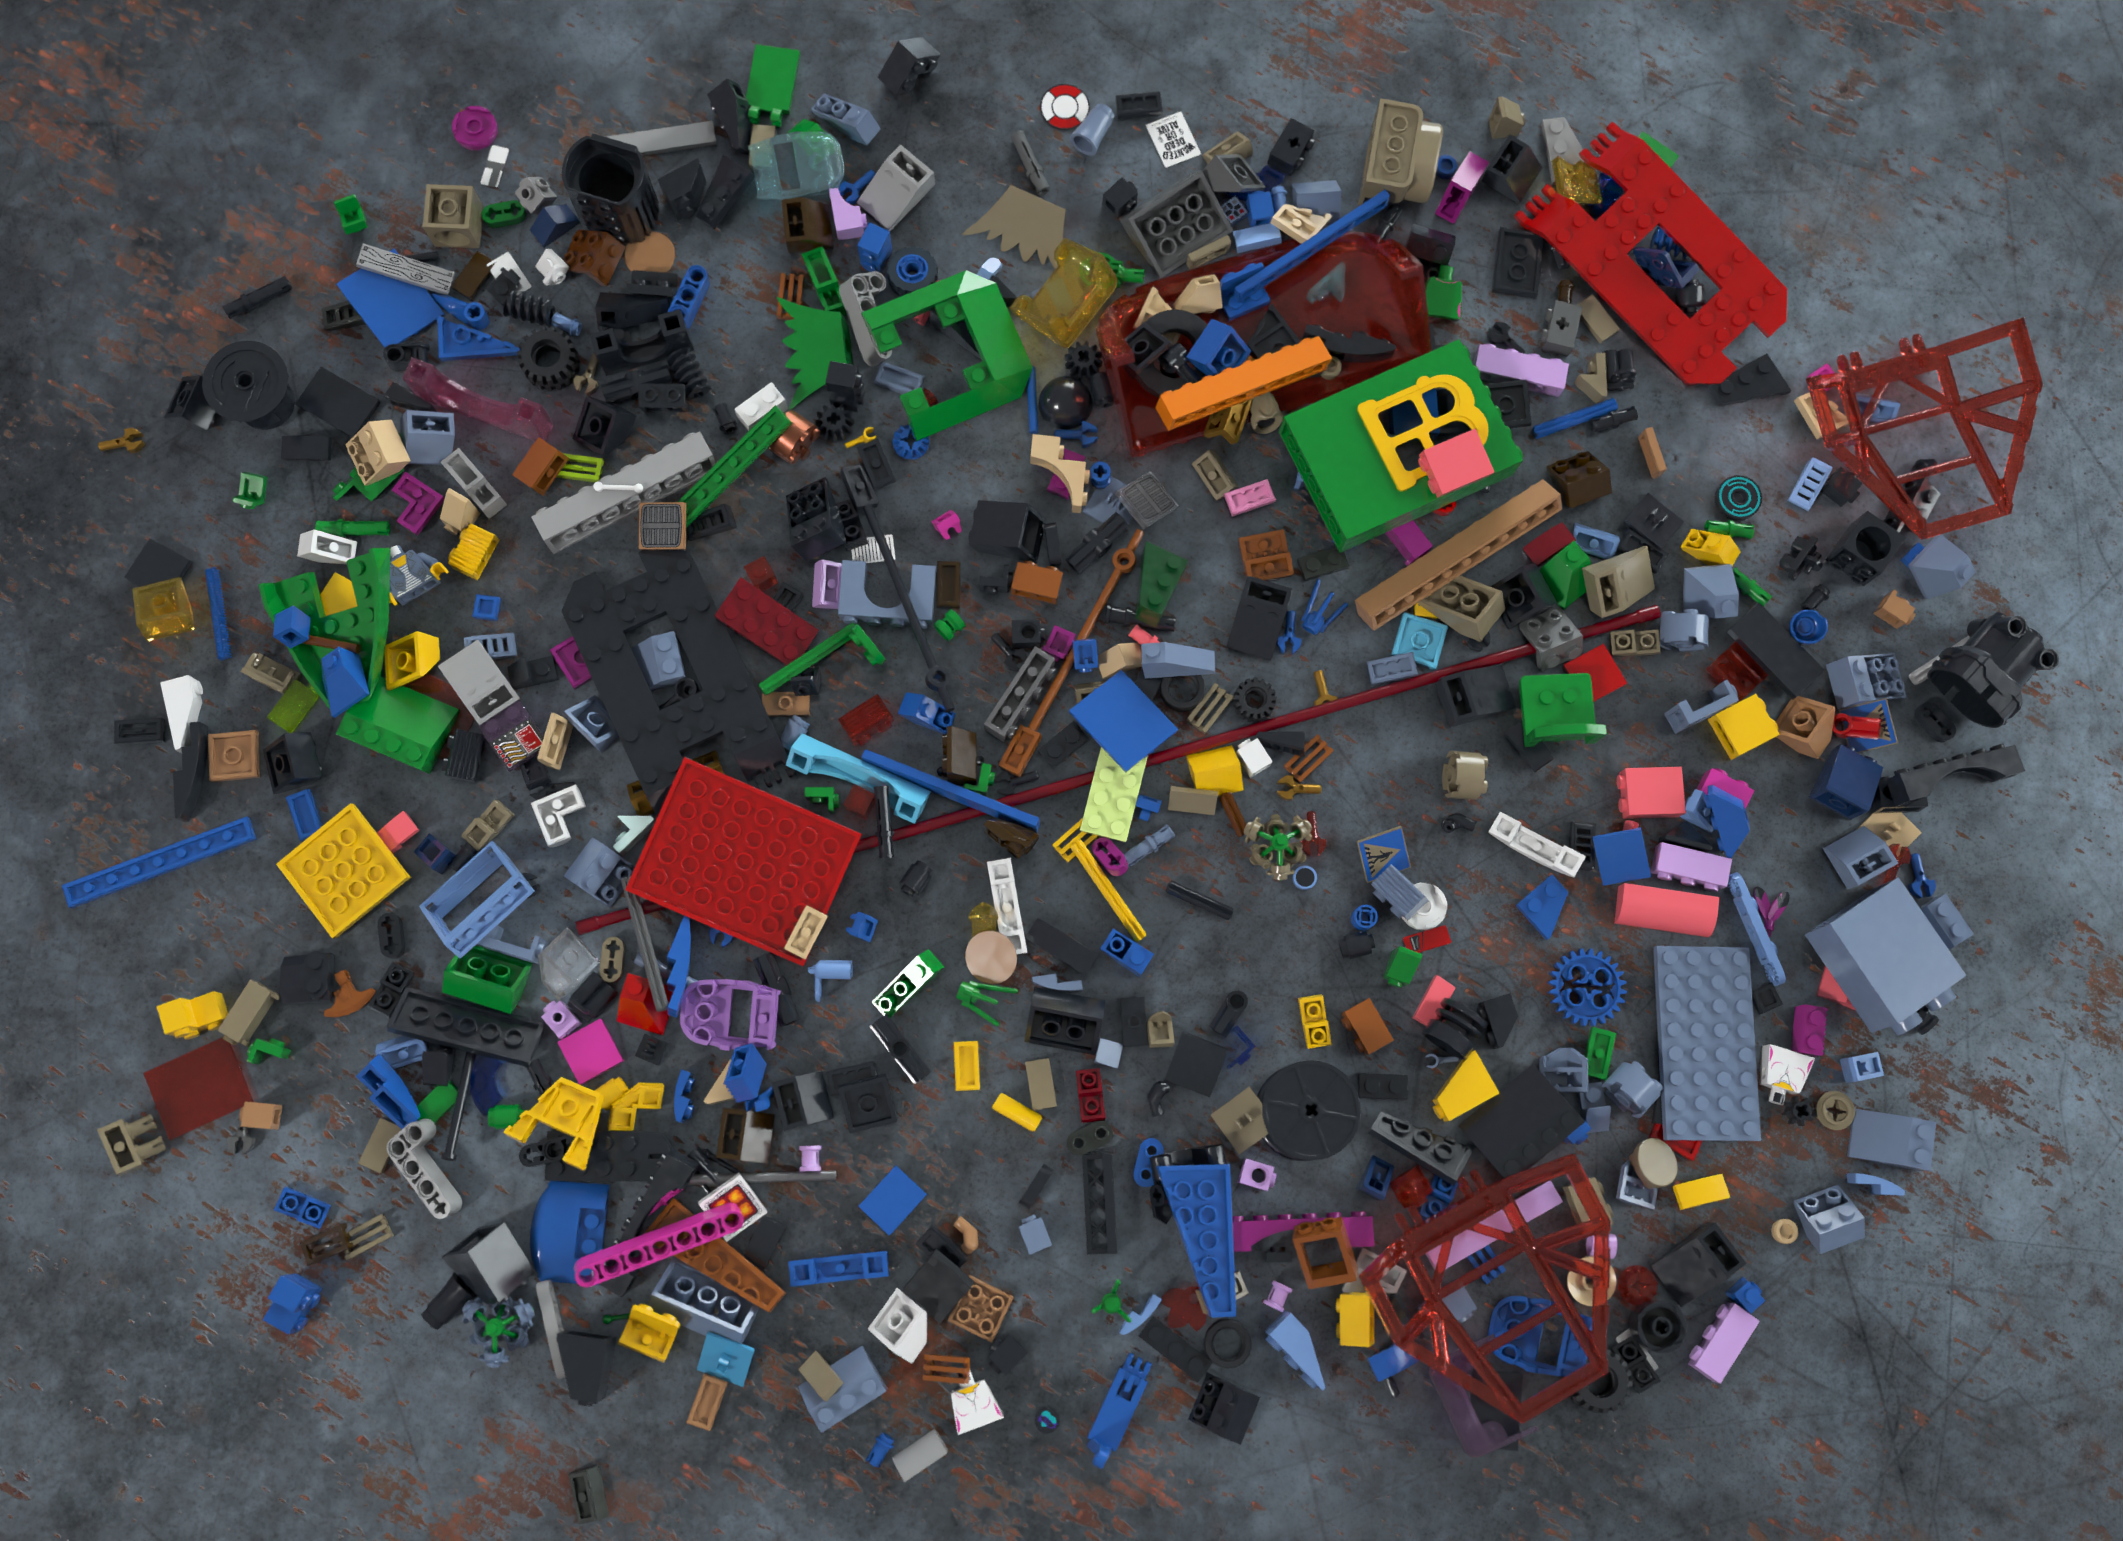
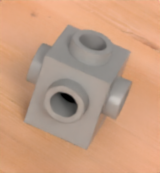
(535, 194)

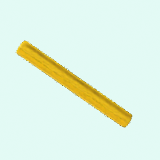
(1108, 890)

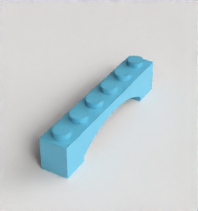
(813, 756)

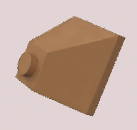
(1806, 726)

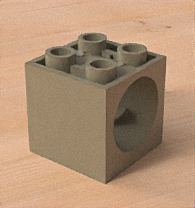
(453, 216)

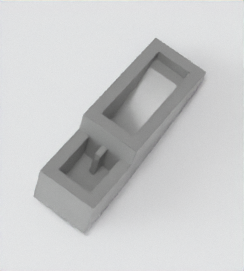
(473, 483)

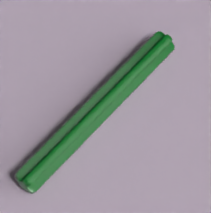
(806, 660)

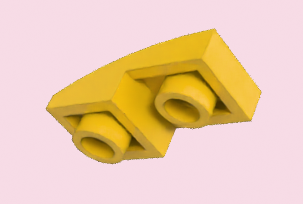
(1314, 1021)
(1701, 1191)

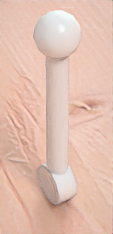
(598, 486)

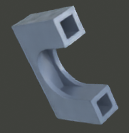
(856, 606)

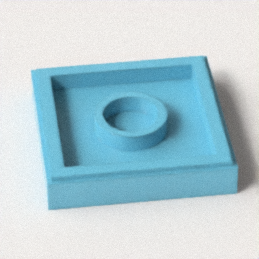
(1422, 638)

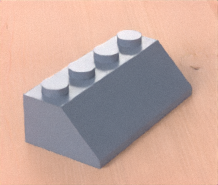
(693, 1300)

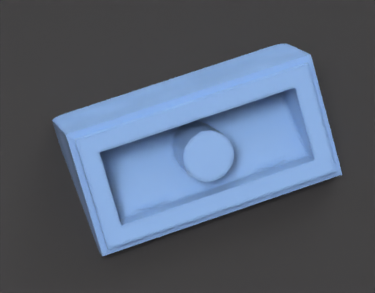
(1256, 237)

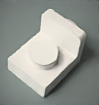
(552, 267)

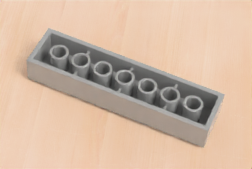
(592, 511)

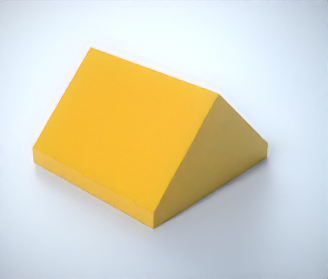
(1216, 770)

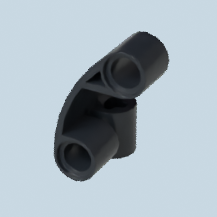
(1200, 1155)

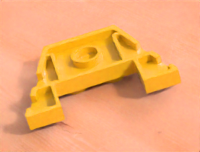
(567, 1109)

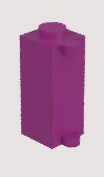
(1410, 541)

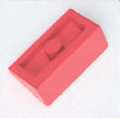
(1432, 998)

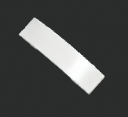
(1536, 846)
(1006, 902)

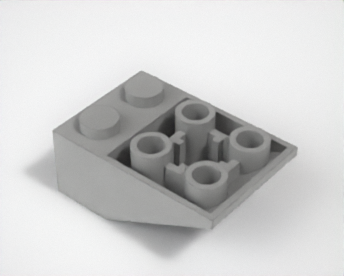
(896, 188)
(478, 682)

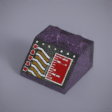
(513, 735)

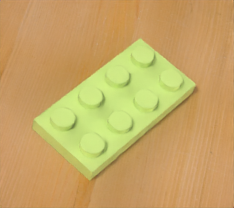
(1112, 798)

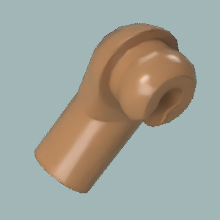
(970, 1235)

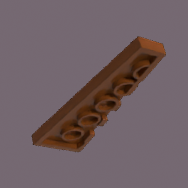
(721, 1262)

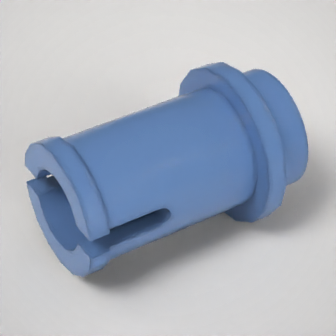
(1278, 196)
(564, 323)

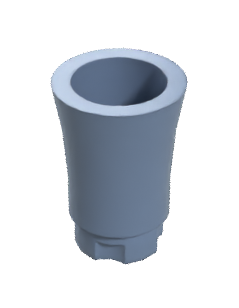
(1092, 130)

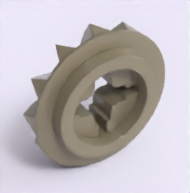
(1842, 1103)

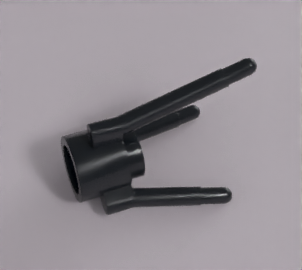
(702, 1157)

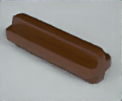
(1233, 813)

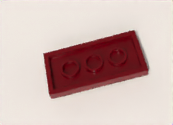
(766, 622)

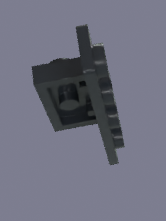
(1920, 492)

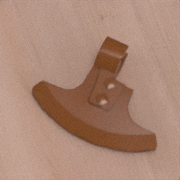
(347, 997)

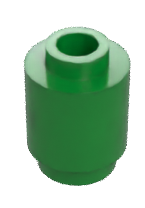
(504, 1115)

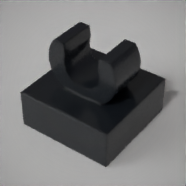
(651, 1049)

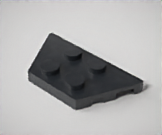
(1273, 335)

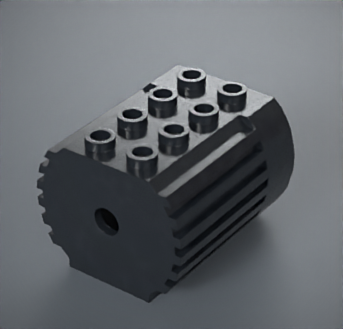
(610, 188)

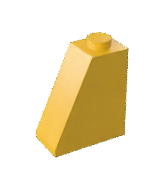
(1464, 1089)

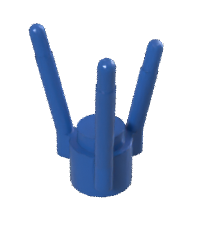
(1314, 622)

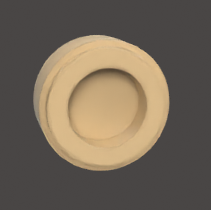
(1784, 1231)

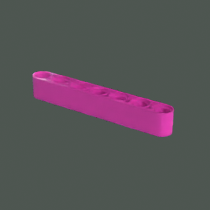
(646, 1241)

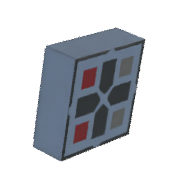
(1234, 210)

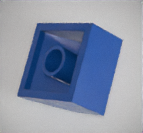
(1218, 349)

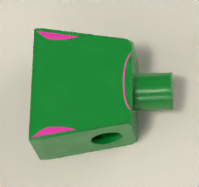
(1444, 295)

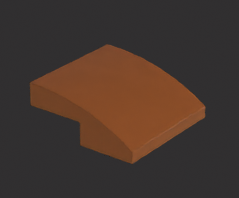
(1266, 555)

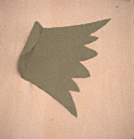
(1025, 221)

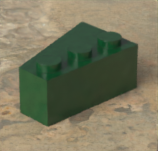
(1157, 582)

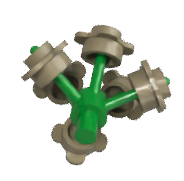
(1275, 832)

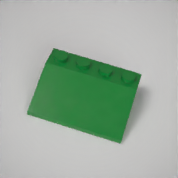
(400, 725)

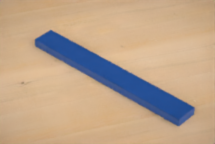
(1311, 246)
(953, 791)
(159, 862)

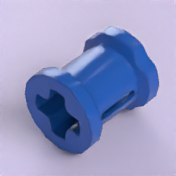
(1100, 467)

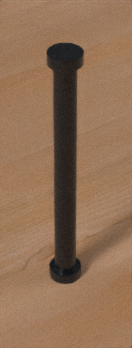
(449, 1154)

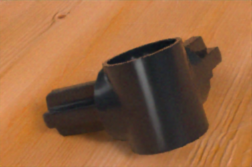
(1175, 361)

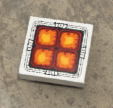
(738, 1192)

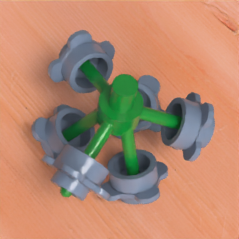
(488, 1330)

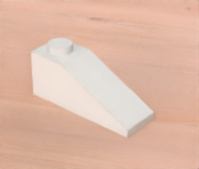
(183, 706)

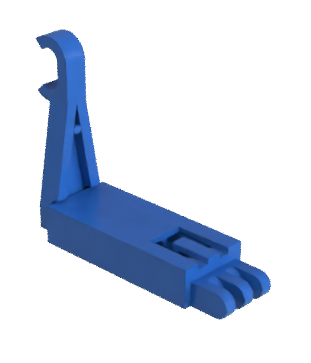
(1117, 1409)

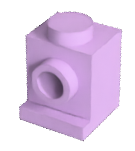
(568, 1023)

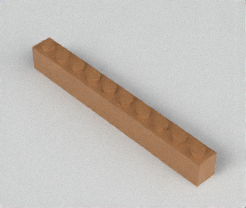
(1458, 554)

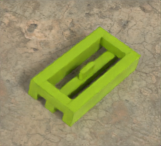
(579, 476)

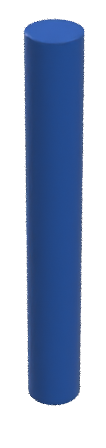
(1032, 403)

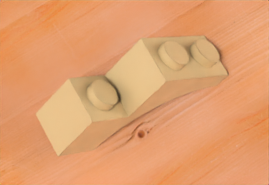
(1049, 454)

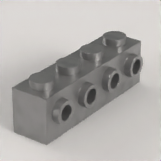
(1019, 694)

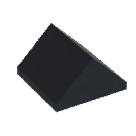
(1146, 346)

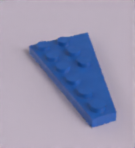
(1203, 1216)

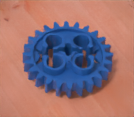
(1585, 1009)

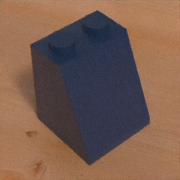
(1847, 782)

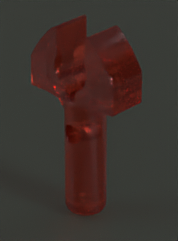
(1321, 843)
(1904, 857)

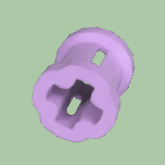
(810, 1158)
(1277, 1296)

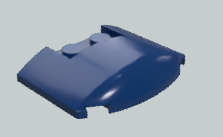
(566, 1227)

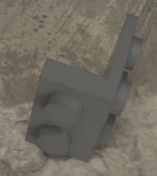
(1553, 638)

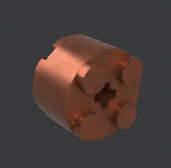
(796, 439)

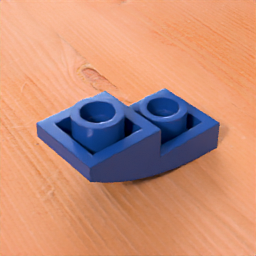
(682, 1105)
(1439, 1198)
(302, 1207)
(1390, 1362)

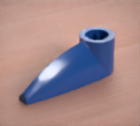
(463, 311)

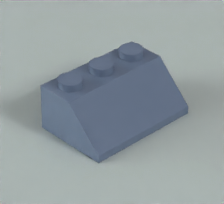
(860, 1387)

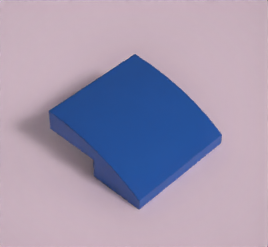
(1621, 856)

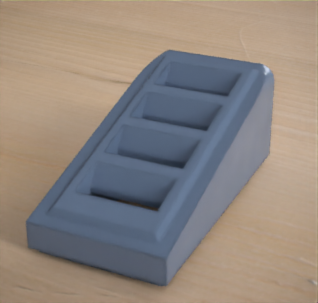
(489, 639)

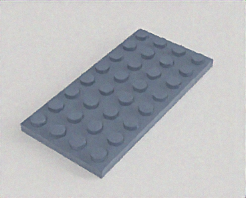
(1706, 1044)

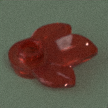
(1182, 1310)

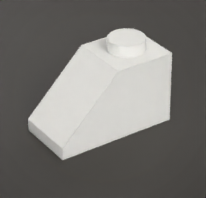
(325, 547)

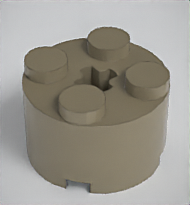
(1465, 775)

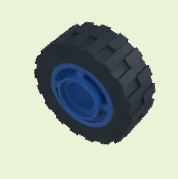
(910, 260)

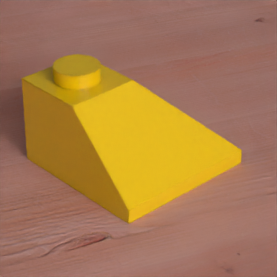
(410, 658)

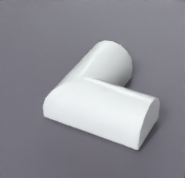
(550, 814)

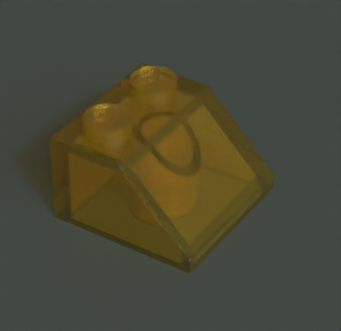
(162, 609)

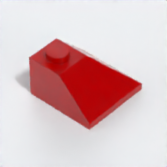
(638, 1007)

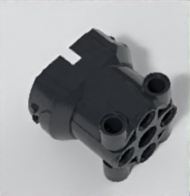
(1992, 668)

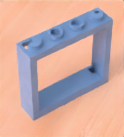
(486, 915)

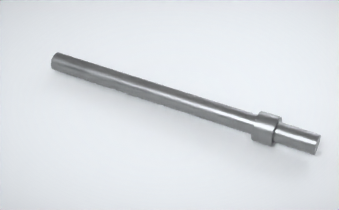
(766, 1177)

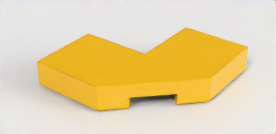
(640, 1096)

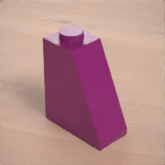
(1461, 187)

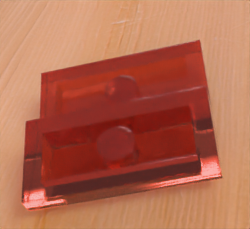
(1738, 668)

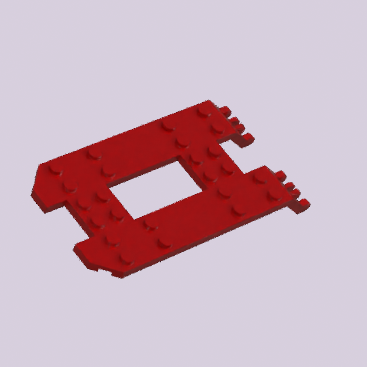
(1661, 198)

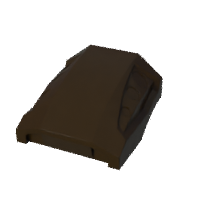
(1011, 836)

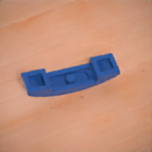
(838, 1268)

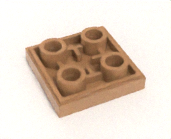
(981, 1309)

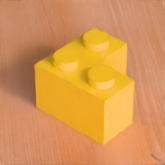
(189, 1017)

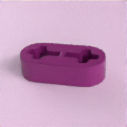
(1113, 854)

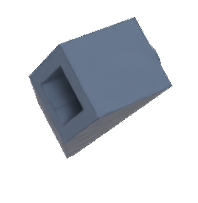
(847, 118)

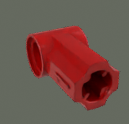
(1858, 727)

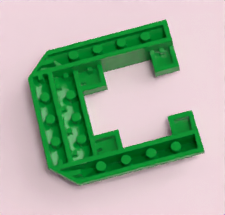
(1004, 362)

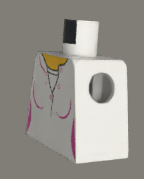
(1783, 1071)
(974, 1405)

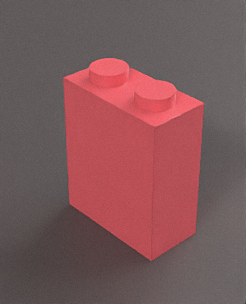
(1455, 463)
(1651, 792)

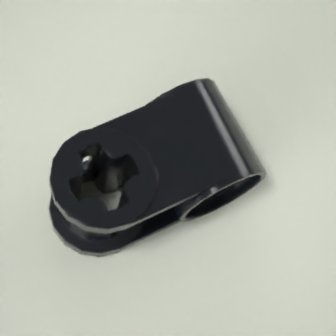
(416, 350)

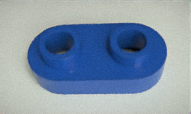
(1143, 1161)

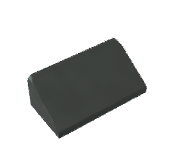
(588, 1495)

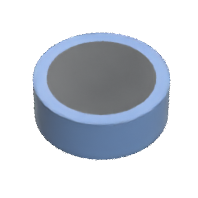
(1304, 877)

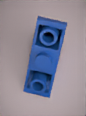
(1728, 818)

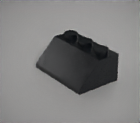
(1065, 1021)

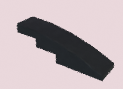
(189, 780)

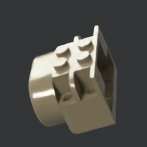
(1401, 154)

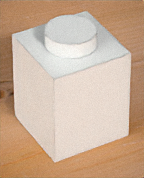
(1253, 757)

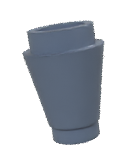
(792, 731)

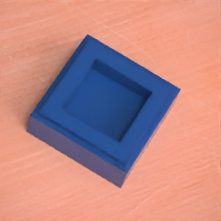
(486, 607)

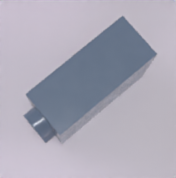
(1887, 958)

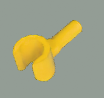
(864, 438)

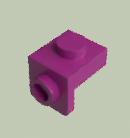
(1059, 643)

